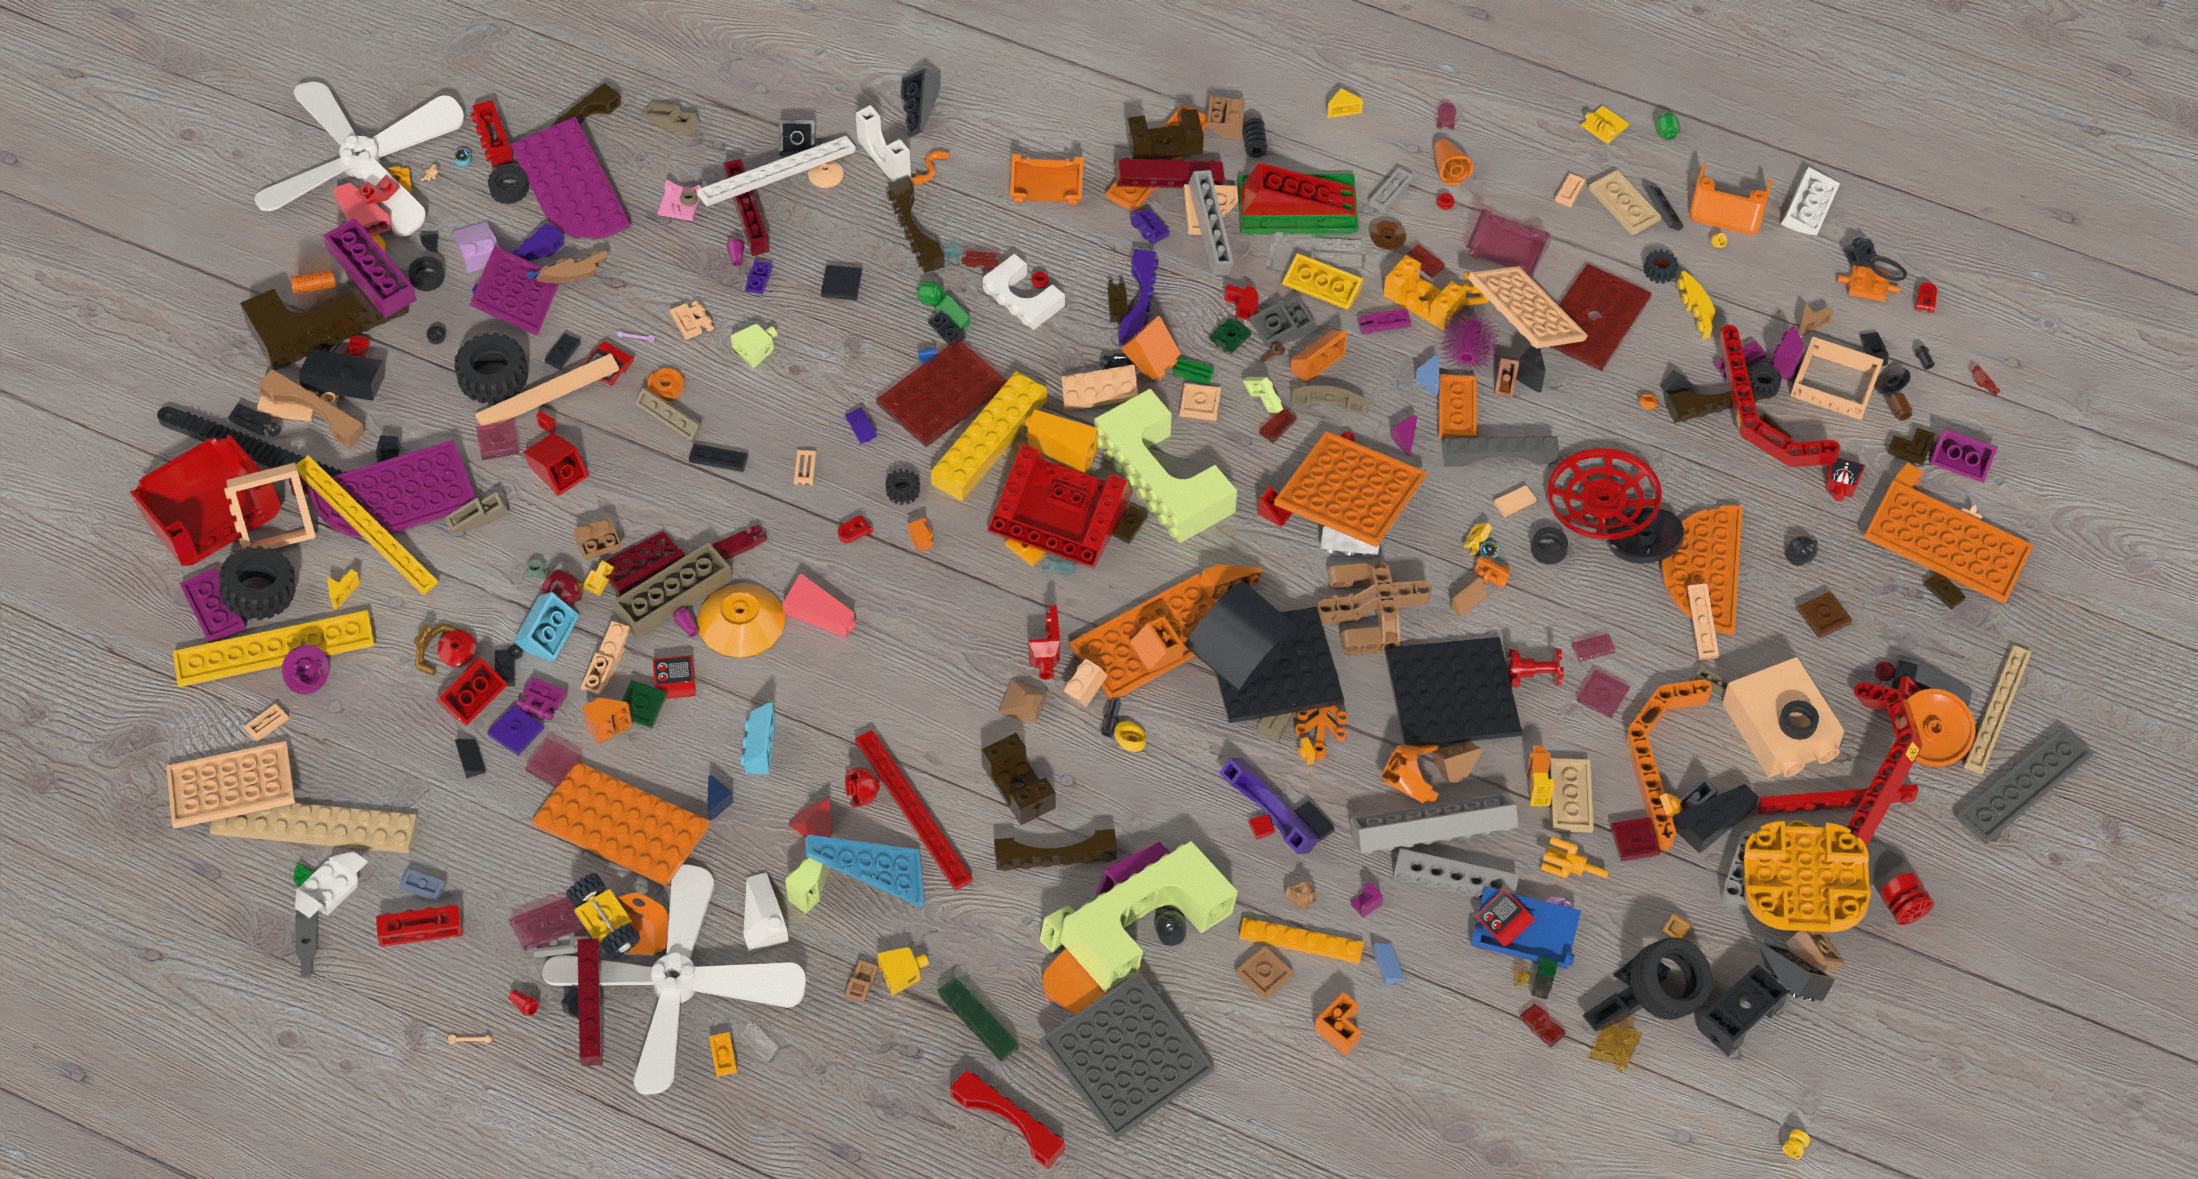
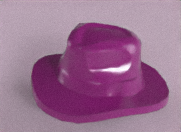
(305, 669)

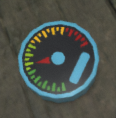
(462, 157)
(1489, 549)

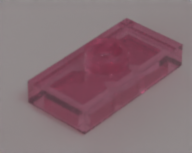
(1593, 647)

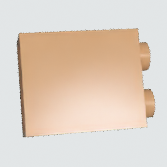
(1756, 707)

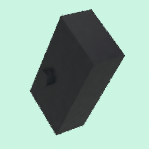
(341, 374)

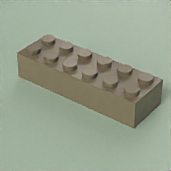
(672, 590)

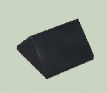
(796, 136)
(1531, 369)

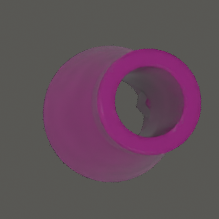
(736, 249)
(685, 621)

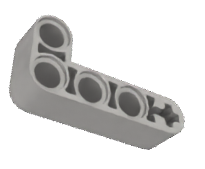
(1736, 884)

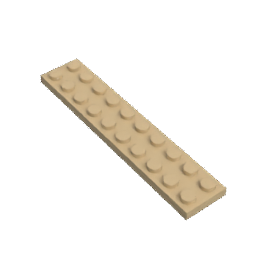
(323, 827)

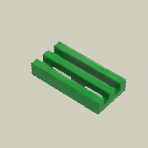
(1194, 369)

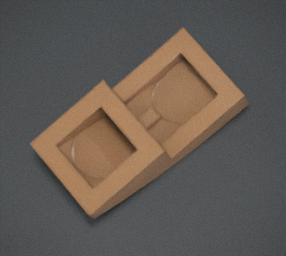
(862, 981)

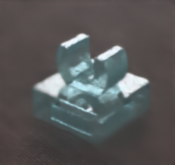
(954, 252)

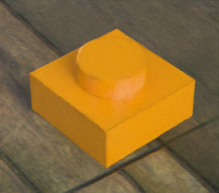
(1306, 751)
(1677, 926)

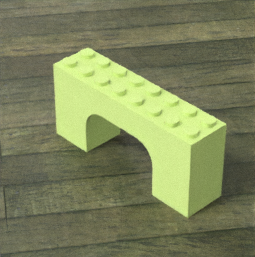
(1179, 504)
(1177, 880)

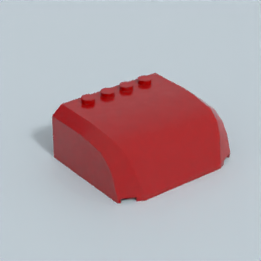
(188, 500)

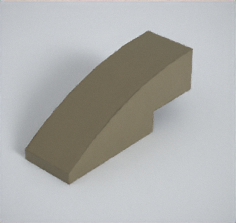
(671, 118)
(477, 513)

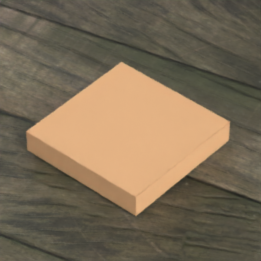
(1200, 401)

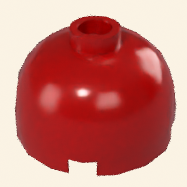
(861, 786)

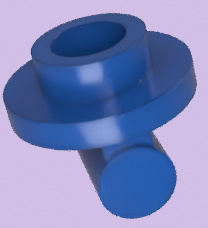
(926, 354)

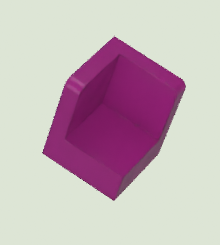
(1368, 900)

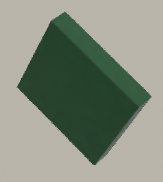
(644, 703)

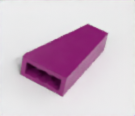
(1133, 864)

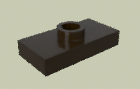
(1130, 524)
(1944, 590)

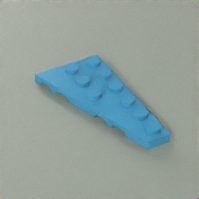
(882, 866)

